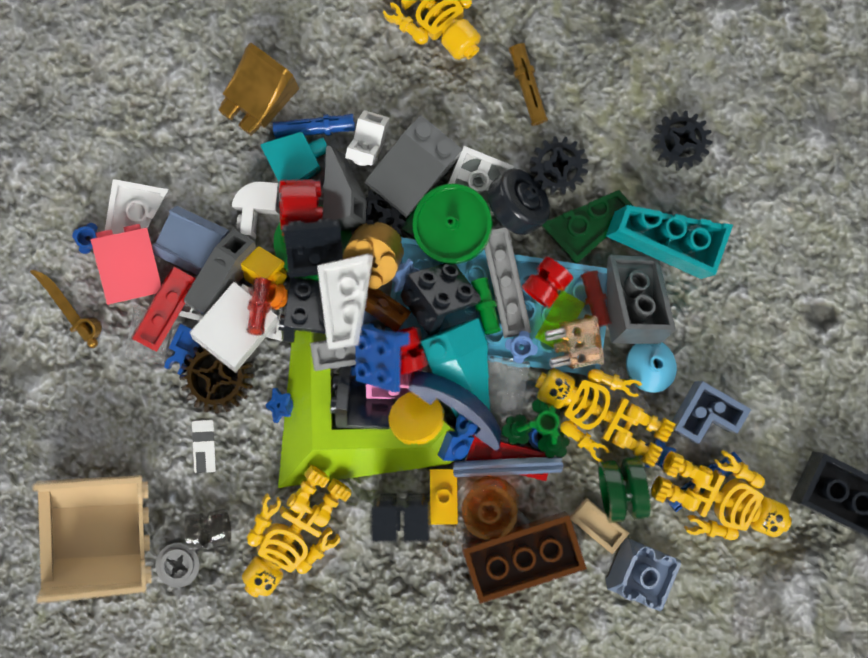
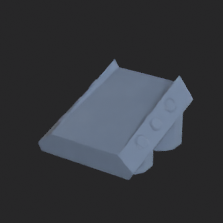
(188, 239)
(642, 574)

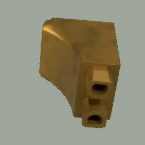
(258, 90)

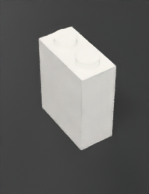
(225, 325)

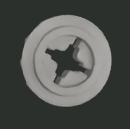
(165, 567)

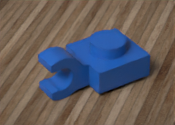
(458, 442)

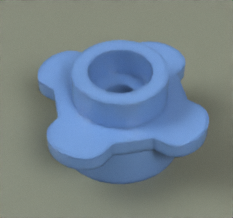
(513, 346)

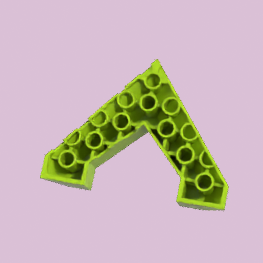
(339, 452)

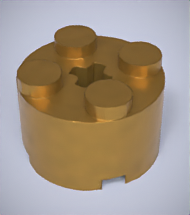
(384, 246)

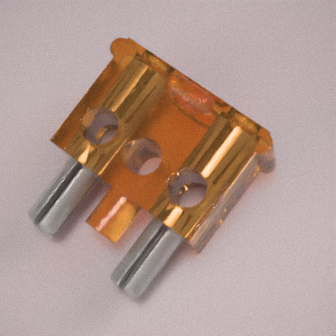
(588, 343)

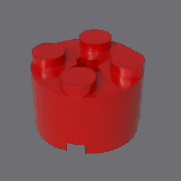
(299, 201)

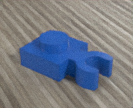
(182, 345)

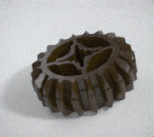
(212, 388)

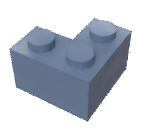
(707, 406)

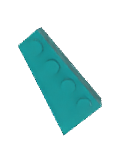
(673, 239)

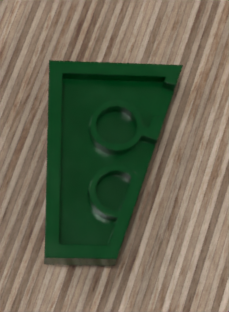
(585, 227)

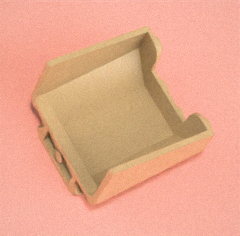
(92, 537)

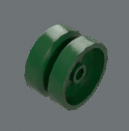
(624, 489)

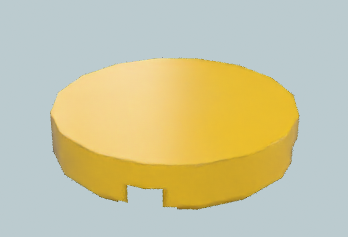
(415, 419)

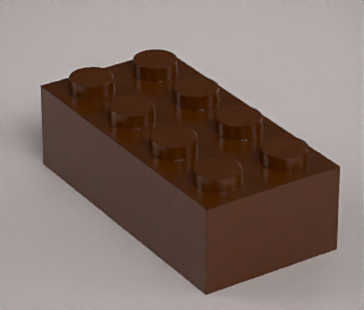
(524, 557)

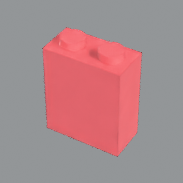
(126, 264)

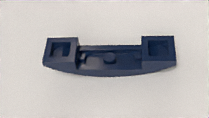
(432, 386)

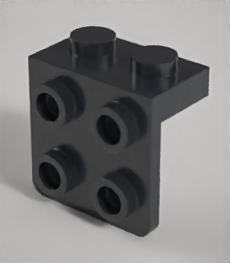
(311, 246)
(437, 293)
(303, 309)
(353, 407)

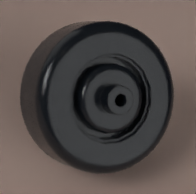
(518, 202)

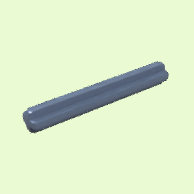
(507, 466)

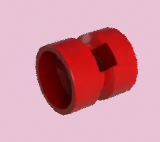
(547, 282)
(411, 356)

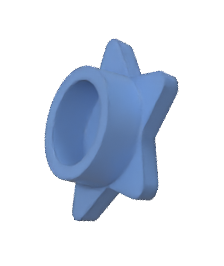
(402, 273)

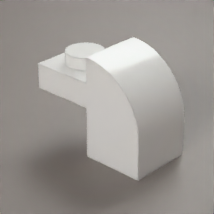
(368, 139)
(255, 199)

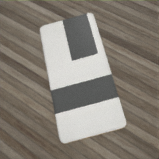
(203, 446)

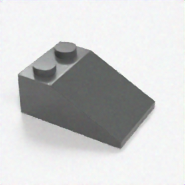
(414, 165)
(637, 301)

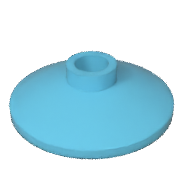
(641, 367)

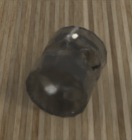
(207, 530)

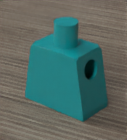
(293, 156)

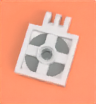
(477, 171)

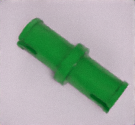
(486, 306)

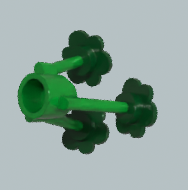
(546, 423)

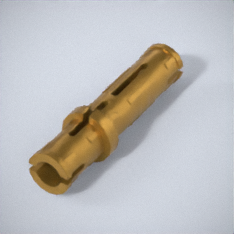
(529, 88)

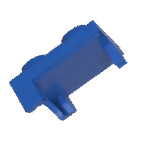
(379, 357)

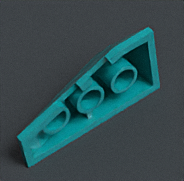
(462, 357)

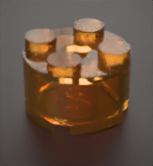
(497, 520)

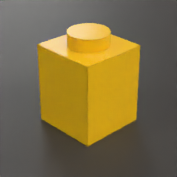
(265, 265)

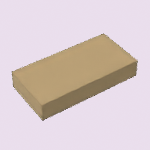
(594, 523)

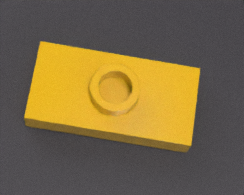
(443, 497)

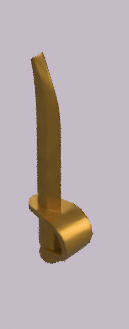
(77, 323)

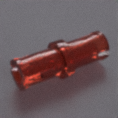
(595, 297)
(258, 306)

